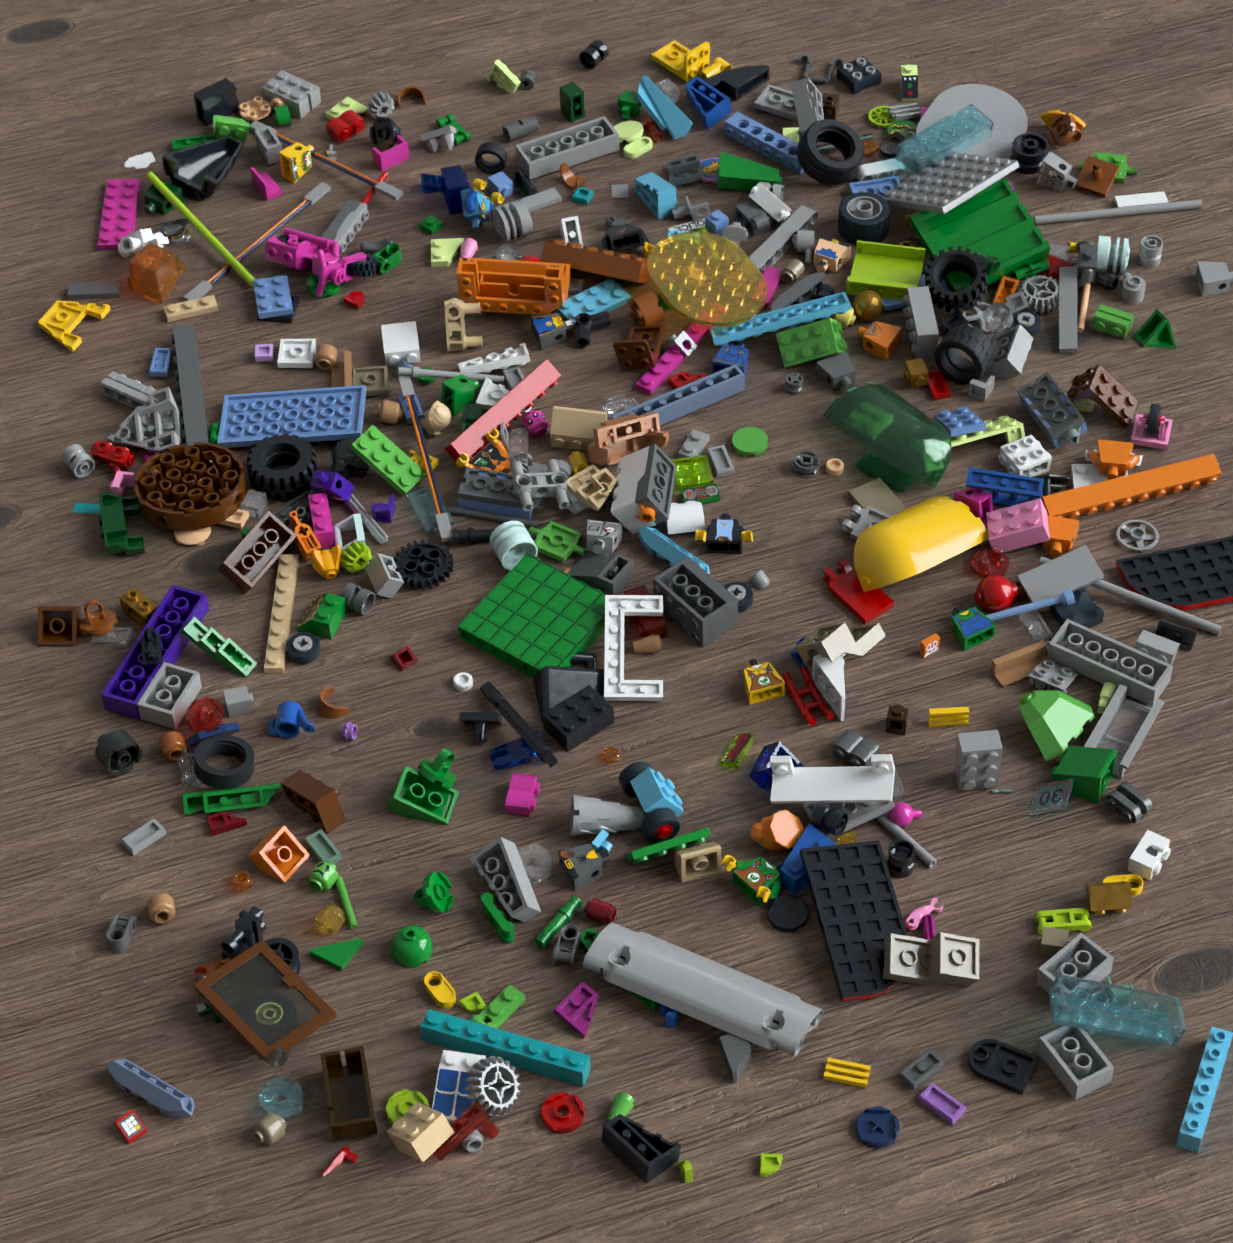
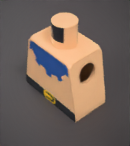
(831, 254)

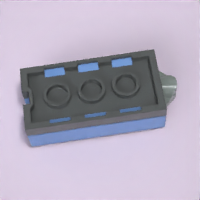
(1052, 411)
(492, 493)

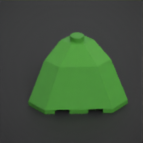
(1054, 719)

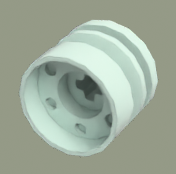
(1112, 254)
(512, 543)

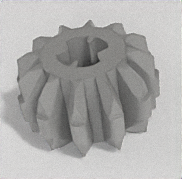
(380, 105)

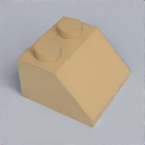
(698, 861)

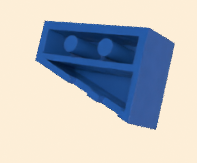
(707, 101)
(792, 871)

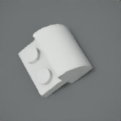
(685, 517)

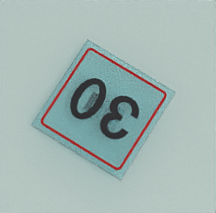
(1051, 797)

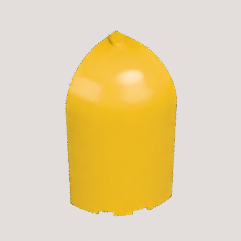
(915, 541)

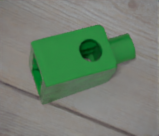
(458, 392)

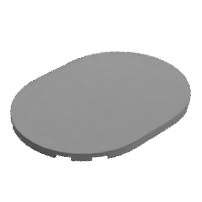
(994, 103)

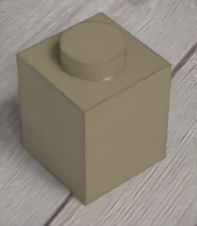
(1053, 941)

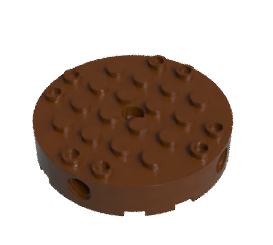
(190, 486)

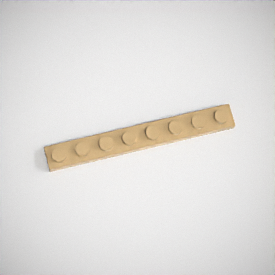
(281, 613)

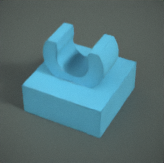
(599, 843)

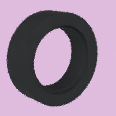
(223, 745)

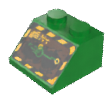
(323, 616)

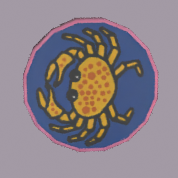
(710, 170)

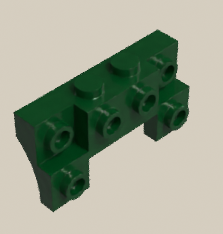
(114, 529)

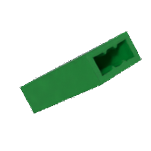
(744, 174)

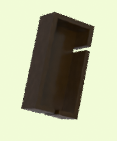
(348, 1094)

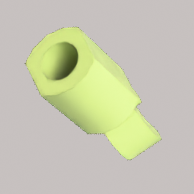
(1106, 695)

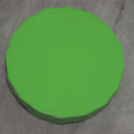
(750, 441)

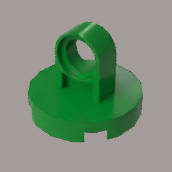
(439, 768)
(435, 893)

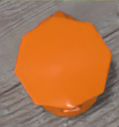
(778, 831)

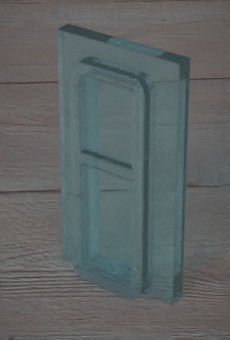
(425, 509)

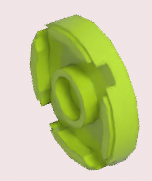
(401, 1102)

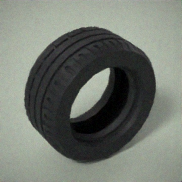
(841, 137)

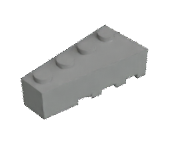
(507, 877)

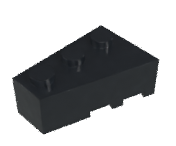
(639, 1149)

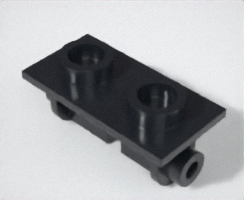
(523, 184)
(151, 647)

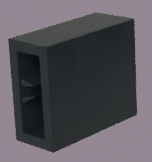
(216, 100)

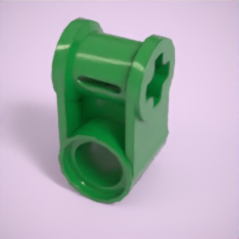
(388, 258)

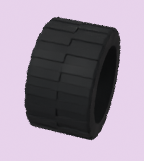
(974, 344)

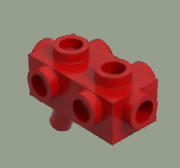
(115, 457)

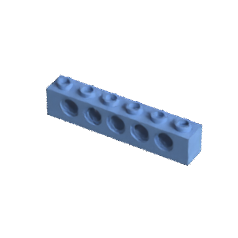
(763, 140)

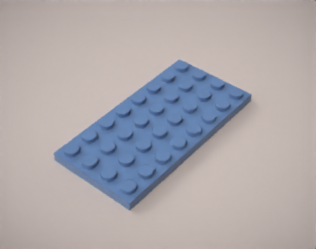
(308, 413)

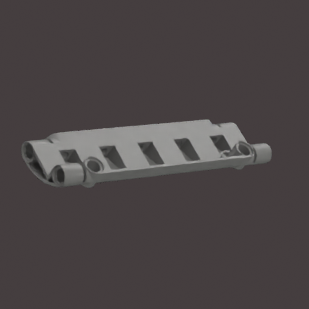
(702, 988)

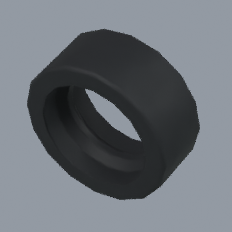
(491, 148)

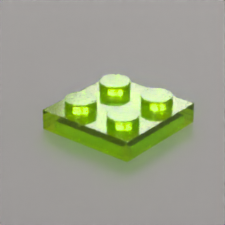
(692, 472)

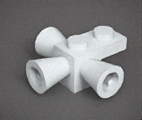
(138, 240)

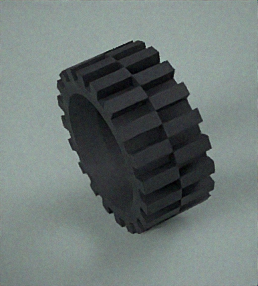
(956, 261)

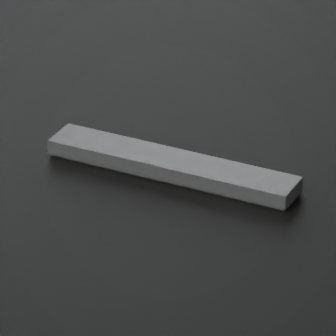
(1068, 309)

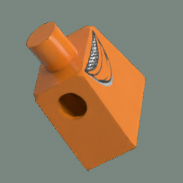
(880, 338)

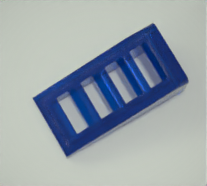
(431, 183)

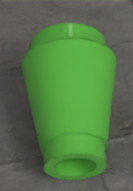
(621, 1105)

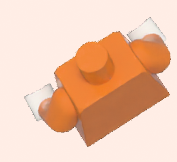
(1113, 458)

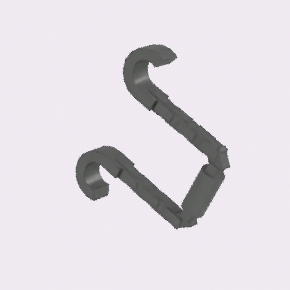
(805, 57)

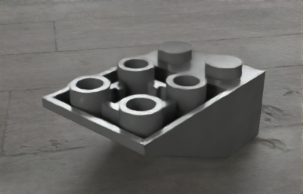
(604, 571)

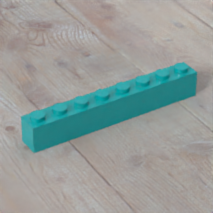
(519, 1050)

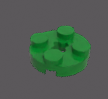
(330, 288)

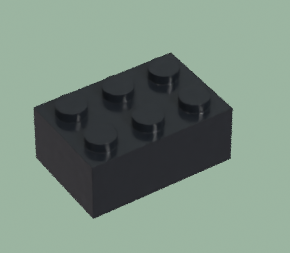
(578, 718)

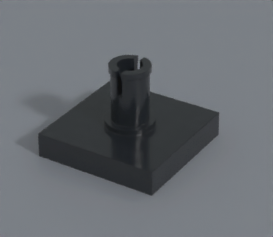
(481, 721)

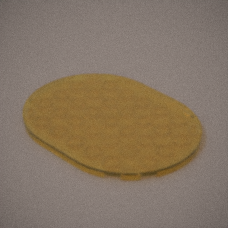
(706, 279)

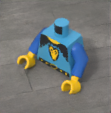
(478, 205)

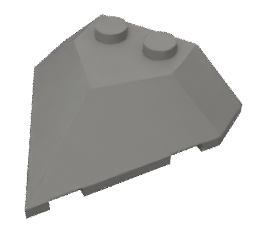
(153, 425)

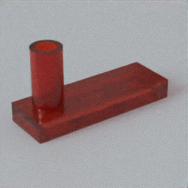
(464, 1125)

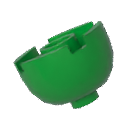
(411, 946)

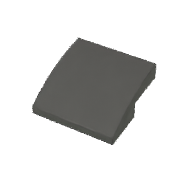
(685, 170)

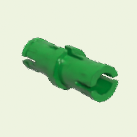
(1032, 269)

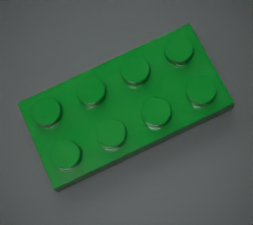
(661, 848)

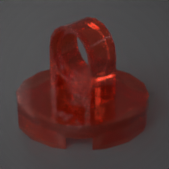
(204, 714)

